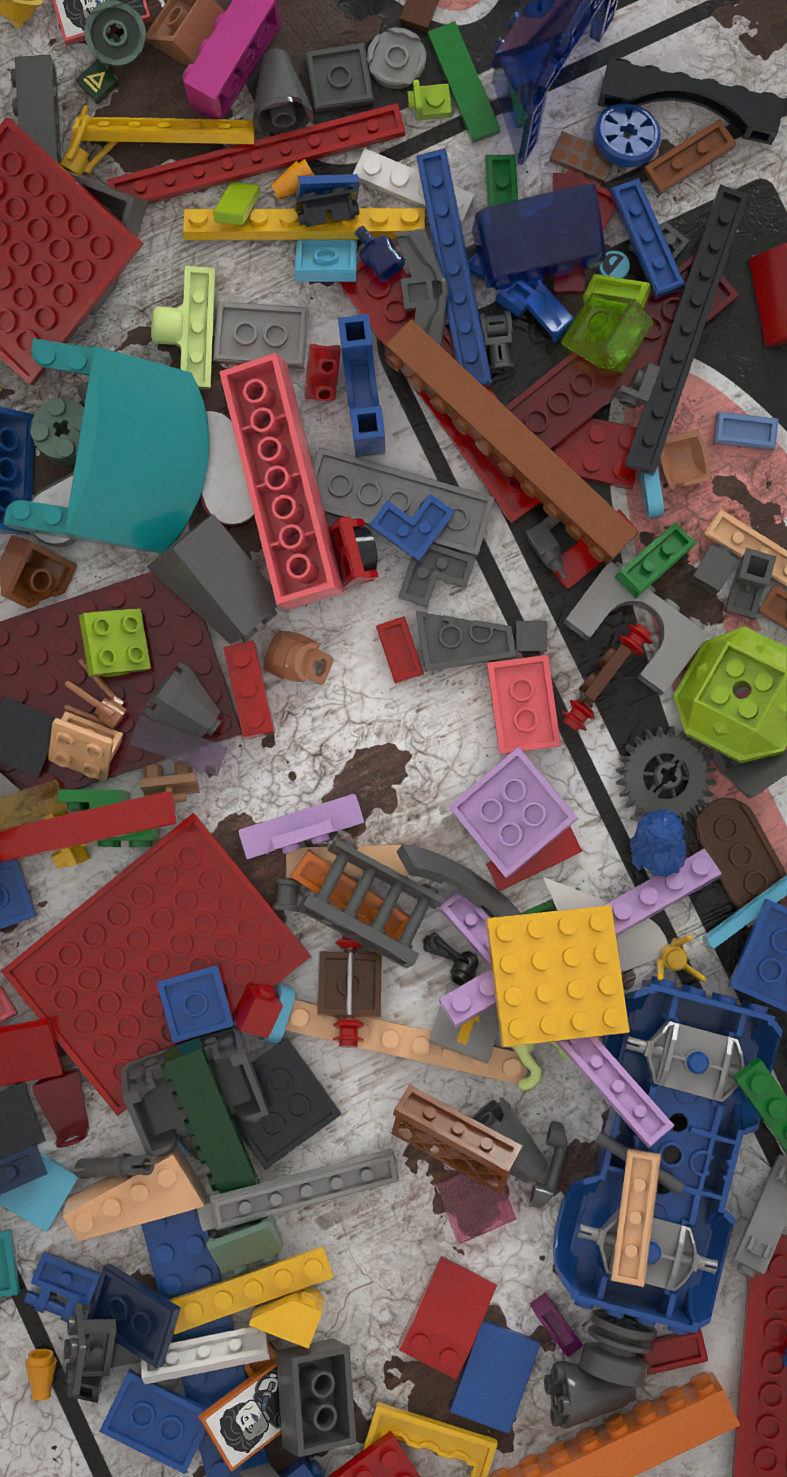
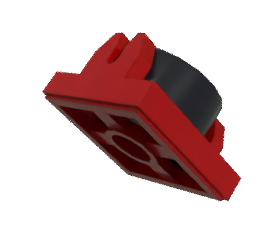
(354, 551)

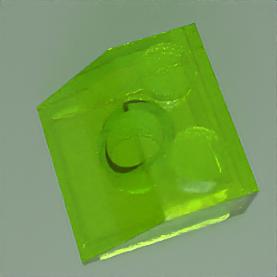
(608, 331)

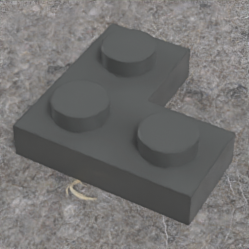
(436, 564)

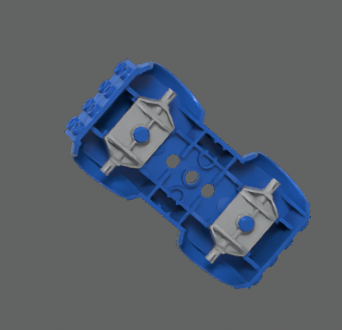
(684, 1059)

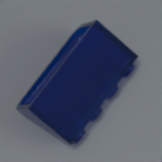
(539, 236)

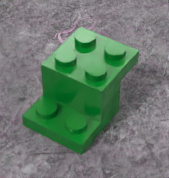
(96, 798)

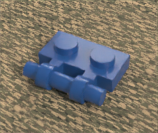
(65, 1279)

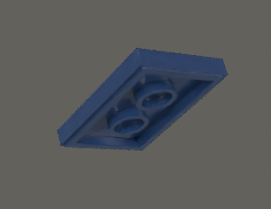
(142, 1316)

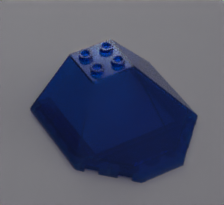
(533, 57)

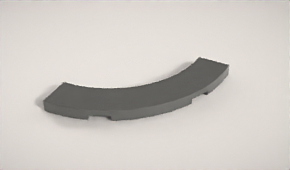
(439, 868)

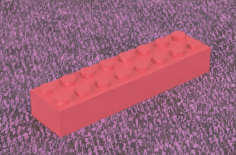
(281, 482)

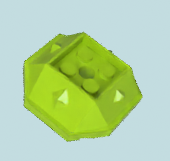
(716, 717)

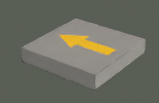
(470, 1039)

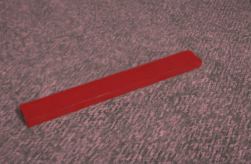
(87, 826)

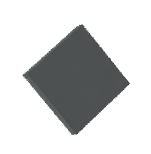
(339, 78)

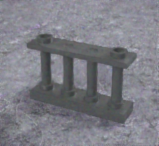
(346, 922)

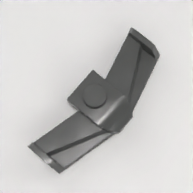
(426, 288)

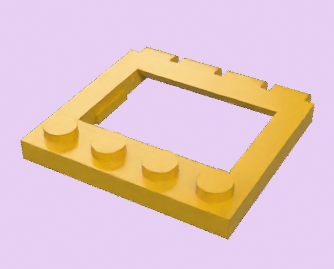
(433, 1436)

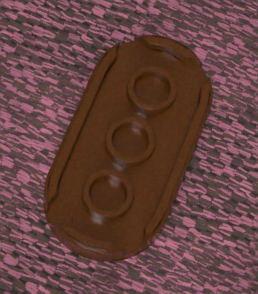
(738, 849)

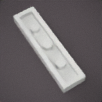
(401, 181)
(209, 1354)

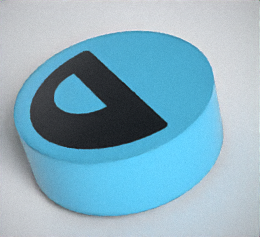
(615, 265)

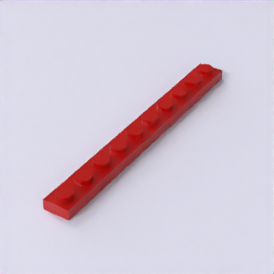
(264, 155)

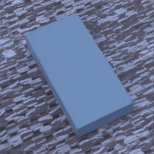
(745, 431)

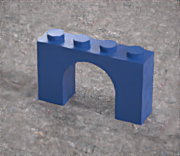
(361, 385)

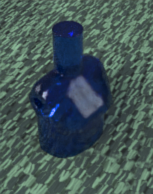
(379, 254)

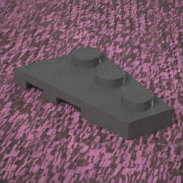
(462, 642)

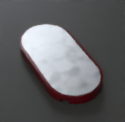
(225, 484)

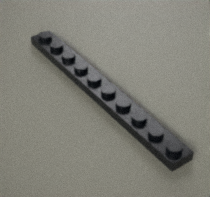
(686, 329)

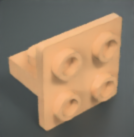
(83, 745)

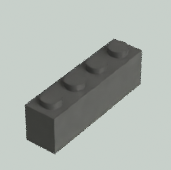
(38, 101)

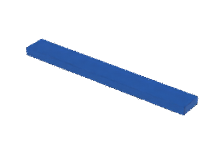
(454, 263)

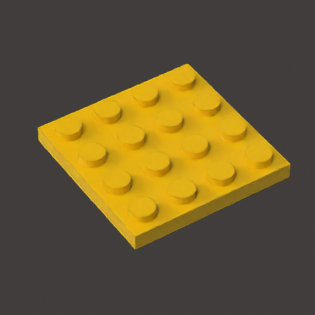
(556, 976)

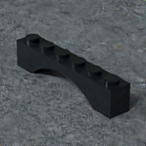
(750, 113)

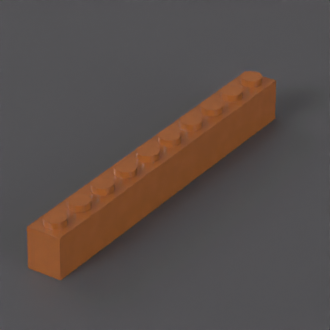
(509, 442)

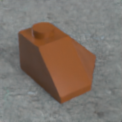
(32, 572)

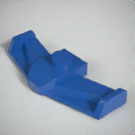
(531, 297)

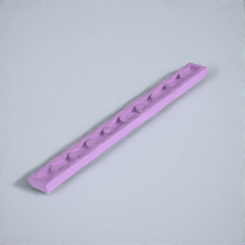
(627, 910)
(586, 1053)

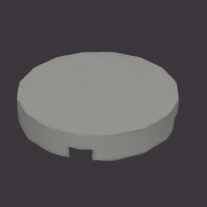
(396, 58)

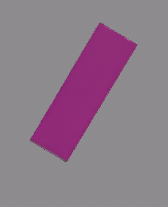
(556, 1324)

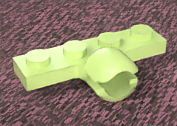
(190, 324)

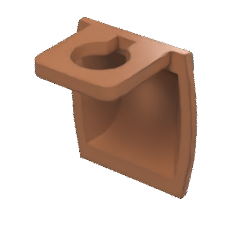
(685, 460)
(293, 657)

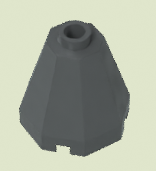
(183, 704)

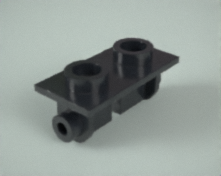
(314, 206)

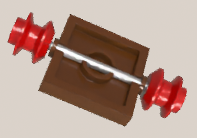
(609, 665)
(349, 988)

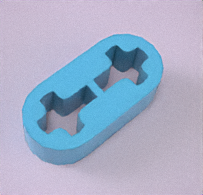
(652, 494)
(287, 996)

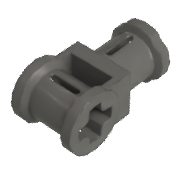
(498, 337)

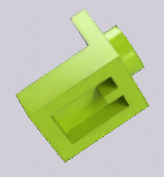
(430, 101)

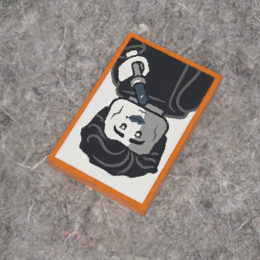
(245, 1417)

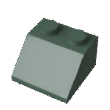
(244, 1244)

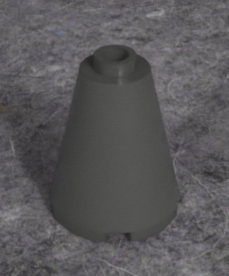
(280, 97)
(503, 1119)

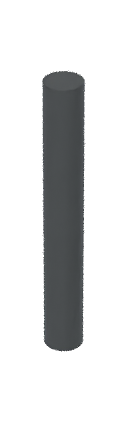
(621, 1151)

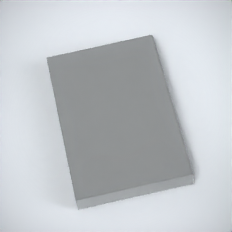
(258, 330)

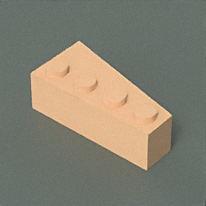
(136, 1200)

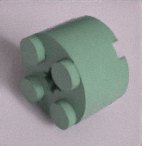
(126, 19)
(47, 424)

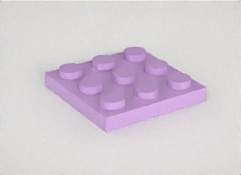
(513, 812)

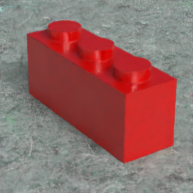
(249, 690)

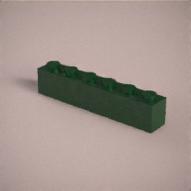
(208, 1117)

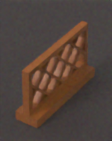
(454, 1129)

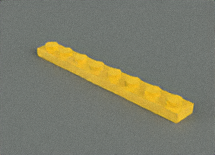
(284, 225)

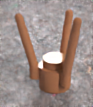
(109, 712)

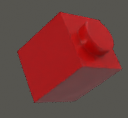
(257, 1010)

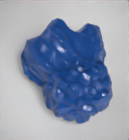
(659, 843)

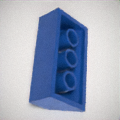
(15, 461)

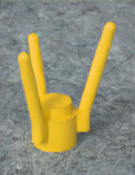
(75, 157)
(675, 959)

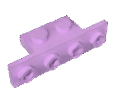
(304, 825)

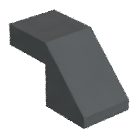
(749, 582)

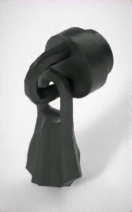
(461, 970)

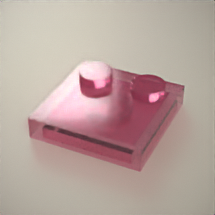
(473, 1207)

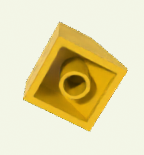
(291, 1316)

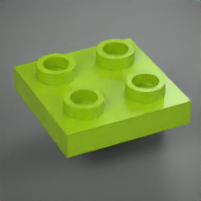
(114, 642)

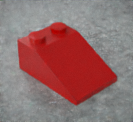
(447, 1317)

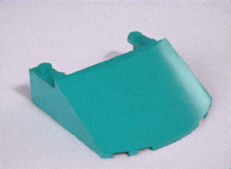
(136, 454)

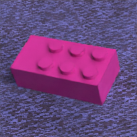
(230, 55)

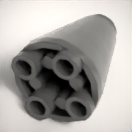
(581, 1396)

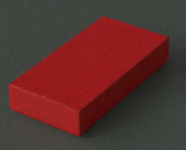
(399, 650)
(676, 1351)

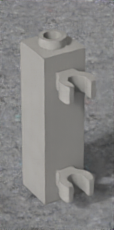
(764, 1224)

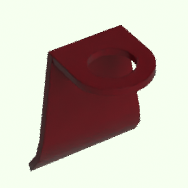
(64, 1106)

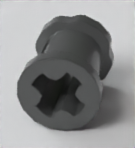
(287, 895)

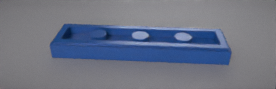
(647, 238)

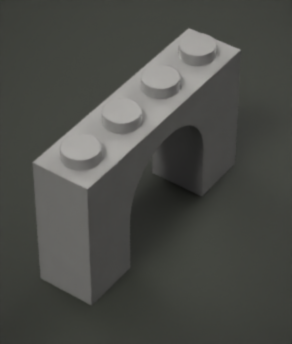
(678, 634)

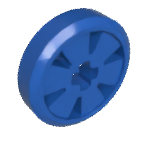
(622, 150)

